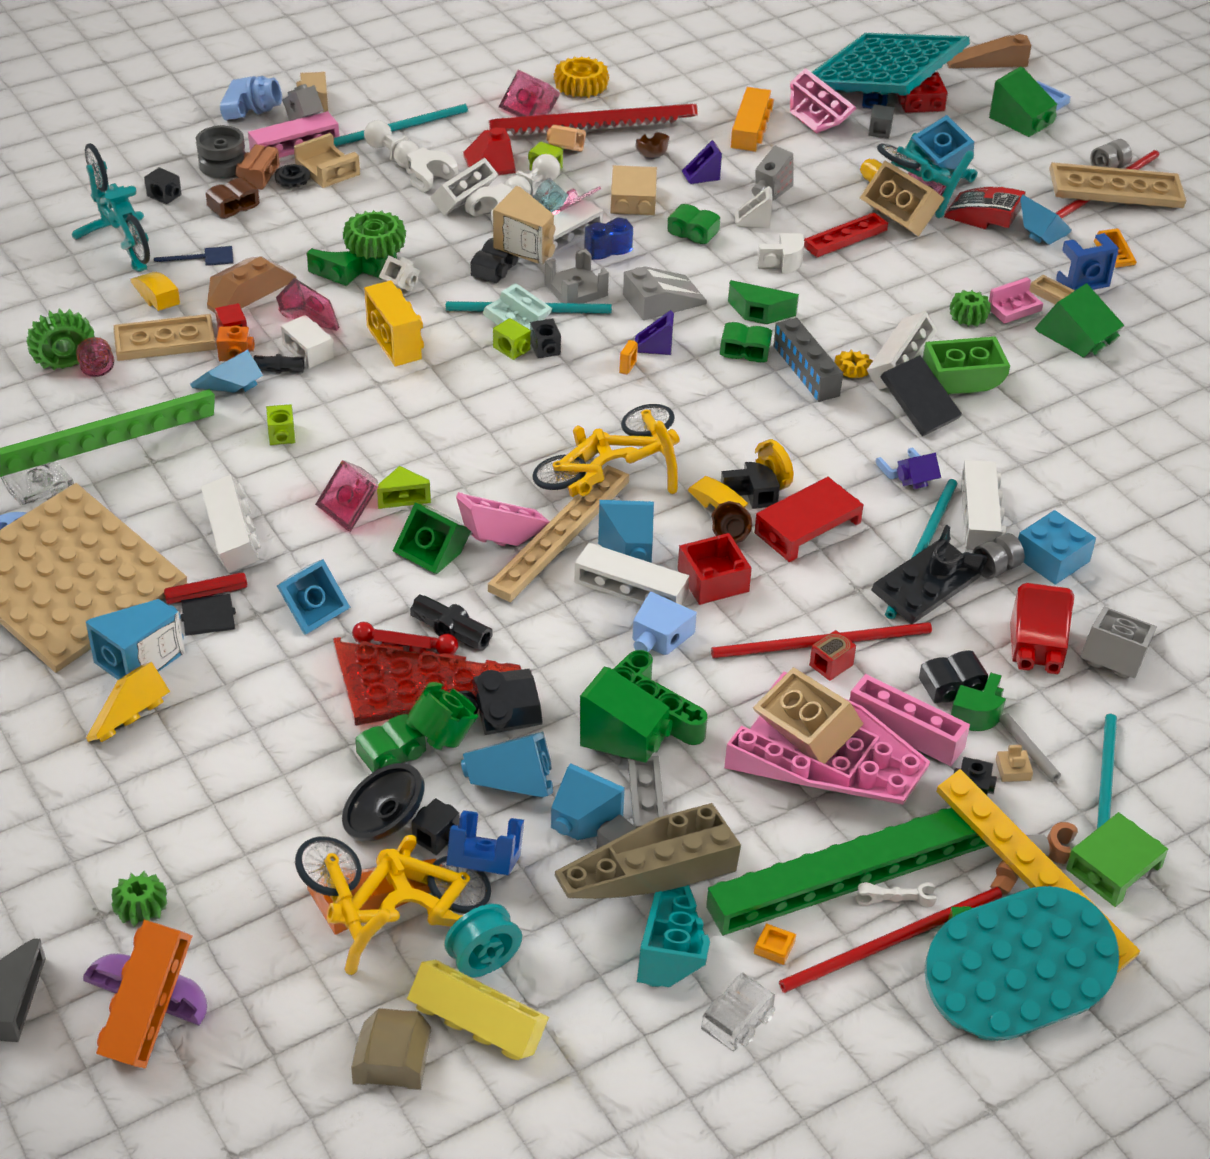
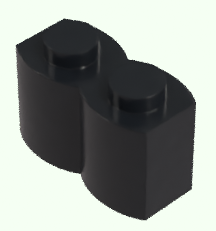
(491, 263)
(945, 675)

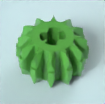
(970, 308)
(139, 898)

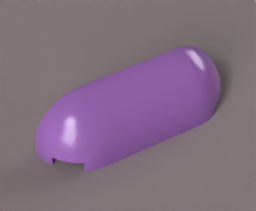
(186, 1000)

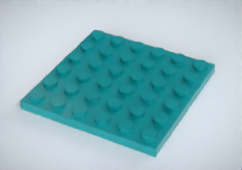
(889, 62)

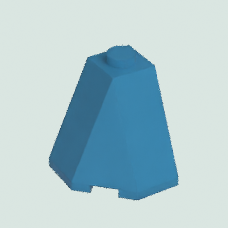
(512, 766)

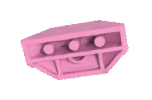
(817, 103)
(499, 520)

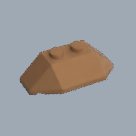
(246, 282)

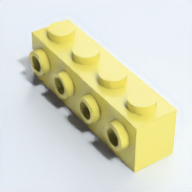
(477, 1009)

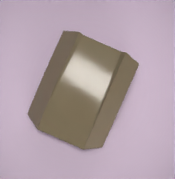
(392, 1049)

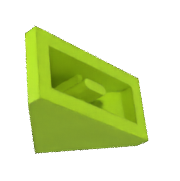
(403, 489)

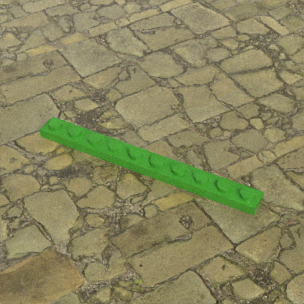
(105, 432)

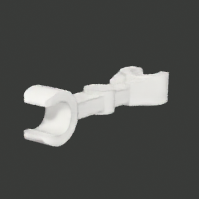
(871, 894)

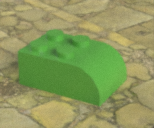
(967, 364)

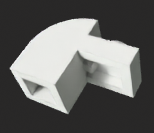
(785, 255)

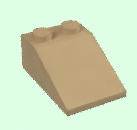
(809, 715)

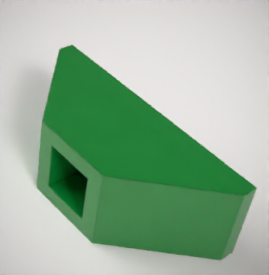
(762, 303)

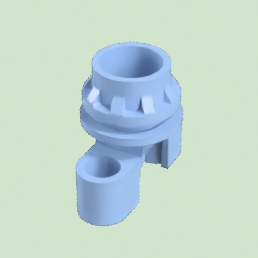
(250, 93)

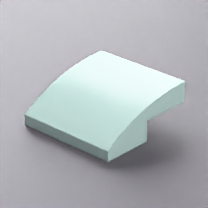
(517, 305)

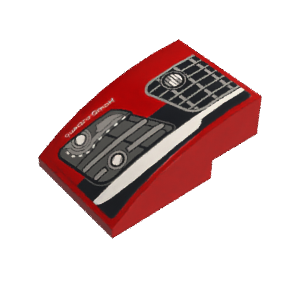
(986, 206)

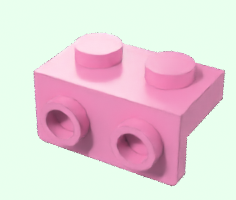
(1014, 301)

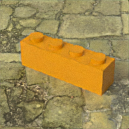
(752, 119)

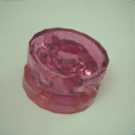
(87, 353)

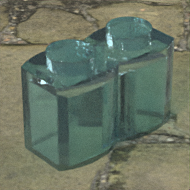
(550, 195)

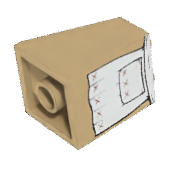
(523, 227)

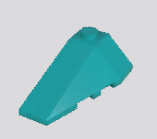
(672, 939)

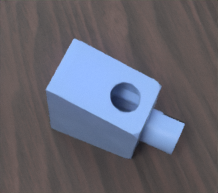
(662, 625)

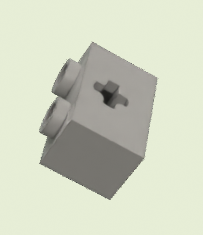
(302, 102)

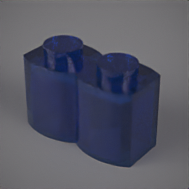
(609, 238)

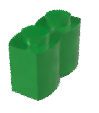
(693, 223)
(746, 342)
(390, 743)

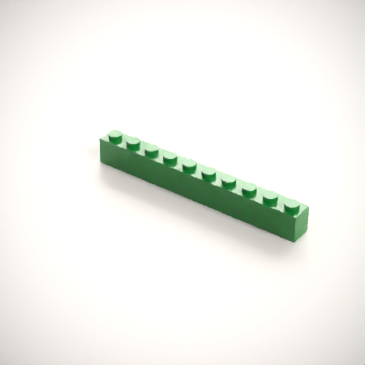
(840, 870)

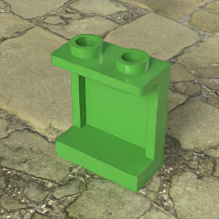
(1115, 858)

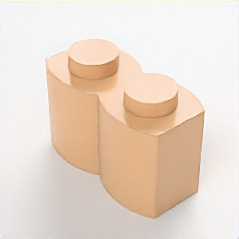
(566, 137)

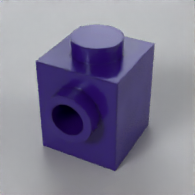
(918, 470)

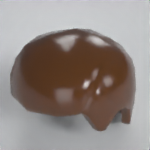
(654, 146)
(732, 519)

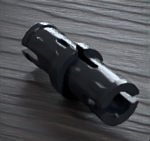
(280, 363)

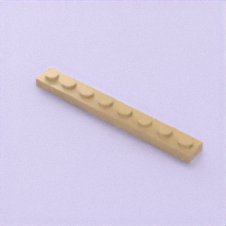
(555, 536)

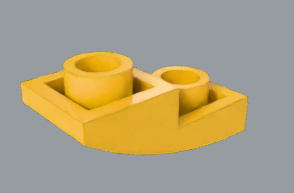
(713, 492)

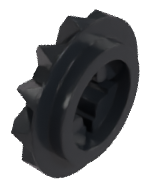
(292, 175)

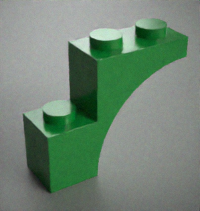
(343, 266)

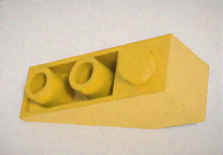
(129, 696)

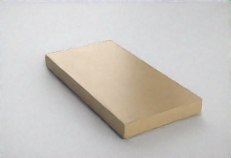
(164, 337)

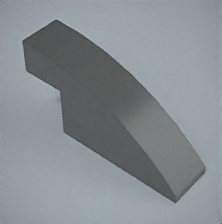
(18, 983)

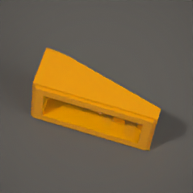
(1126, 254)

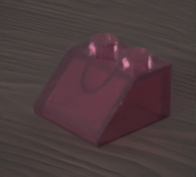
(529, 96)

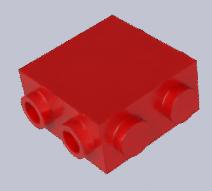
(927, 97)

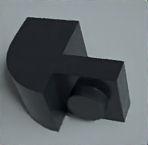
(755, 481)

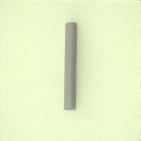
(1028, 745)

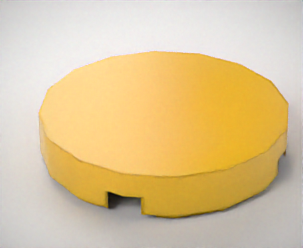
(777, 459)

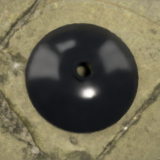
(383, 802)

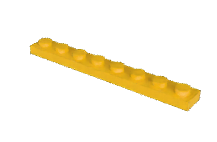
(1015, 846)

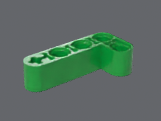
(687, 718)

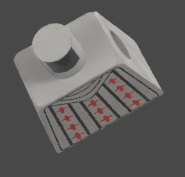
(775, 172)

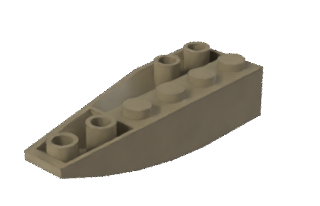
(656, 857)

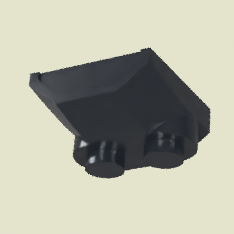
(507, 700)

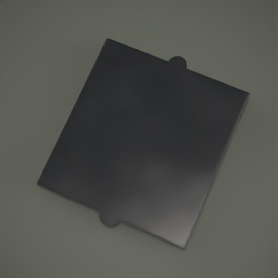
(207, 614)

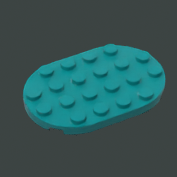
(1021, 963)

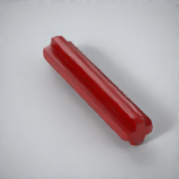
(205, 587)

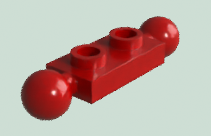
(417, 643)

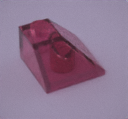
(302, 300)
(347, 494)

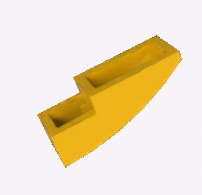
(157, 290)

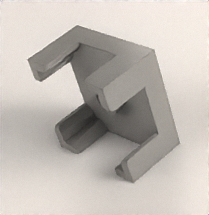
(577, 283)

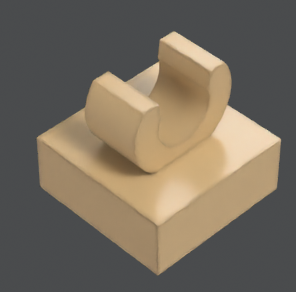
(1014, 764)

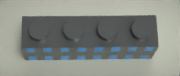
(808, 359)

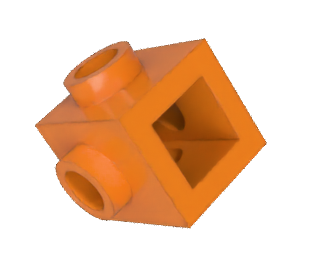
(233, 341)

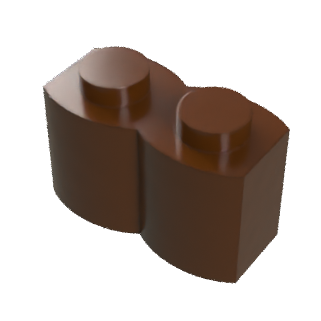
(232, 197)

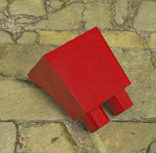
(1041, 626)

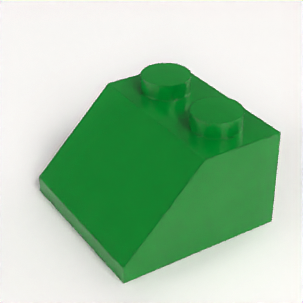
(431, 538)

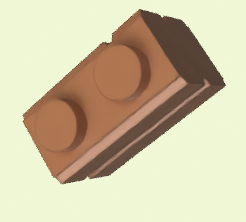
(258, 165)

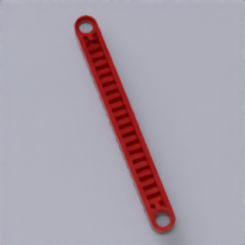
(596, 118)

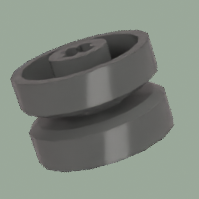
(220, 150)

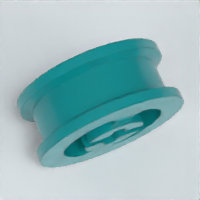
(483, 940)

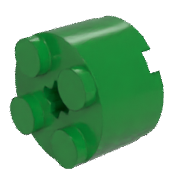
(442, 716)

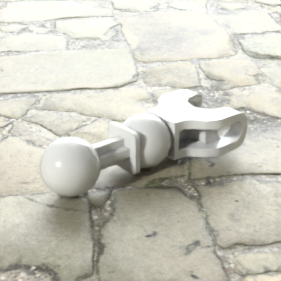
(419, 162)
(543, 167)

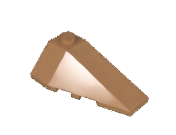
(1001, 52)

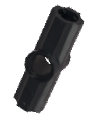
(452, 621)

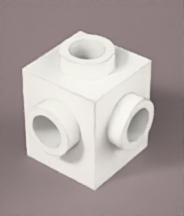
(400, 273)

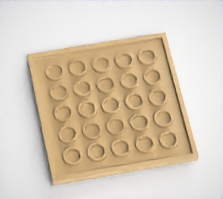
(70, 566)

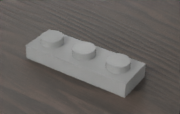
(645, 790)

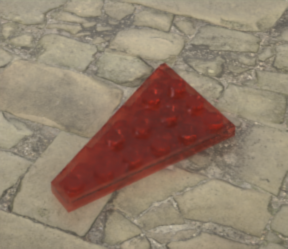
(388, 681)

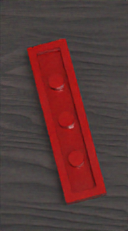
(845, 234)

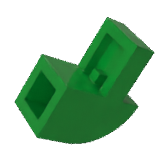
(979, 707)

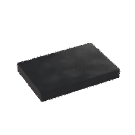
(921, 395)

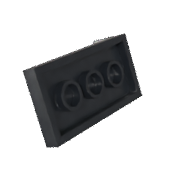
(929, 578)

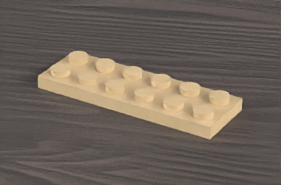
(1117, 185)

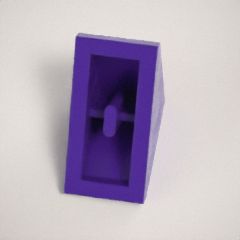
(705, 165)
(657, 336)

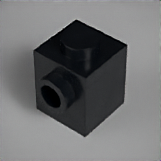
(433, 825)

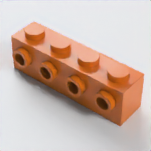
(143, 994)

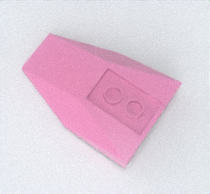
(869, 765)

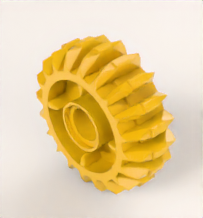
(581, 77)

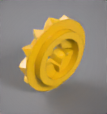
(845, 363)

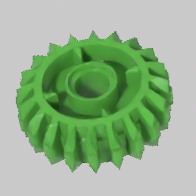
(374, 234)
(56, 338)

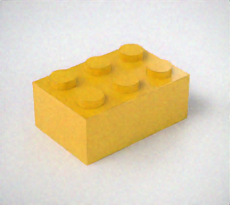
(393, 323)

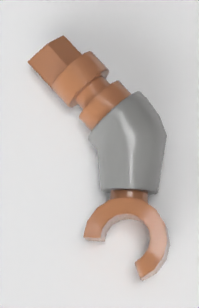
(1051, 846)

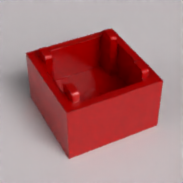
(714, 568)

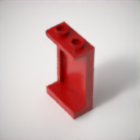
(806, 516)

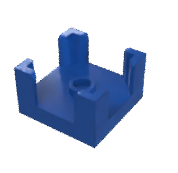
(1089, 265)
(482, 853)

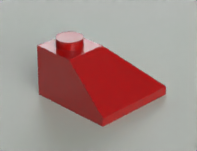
(495, 147)

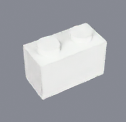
(308, 340)

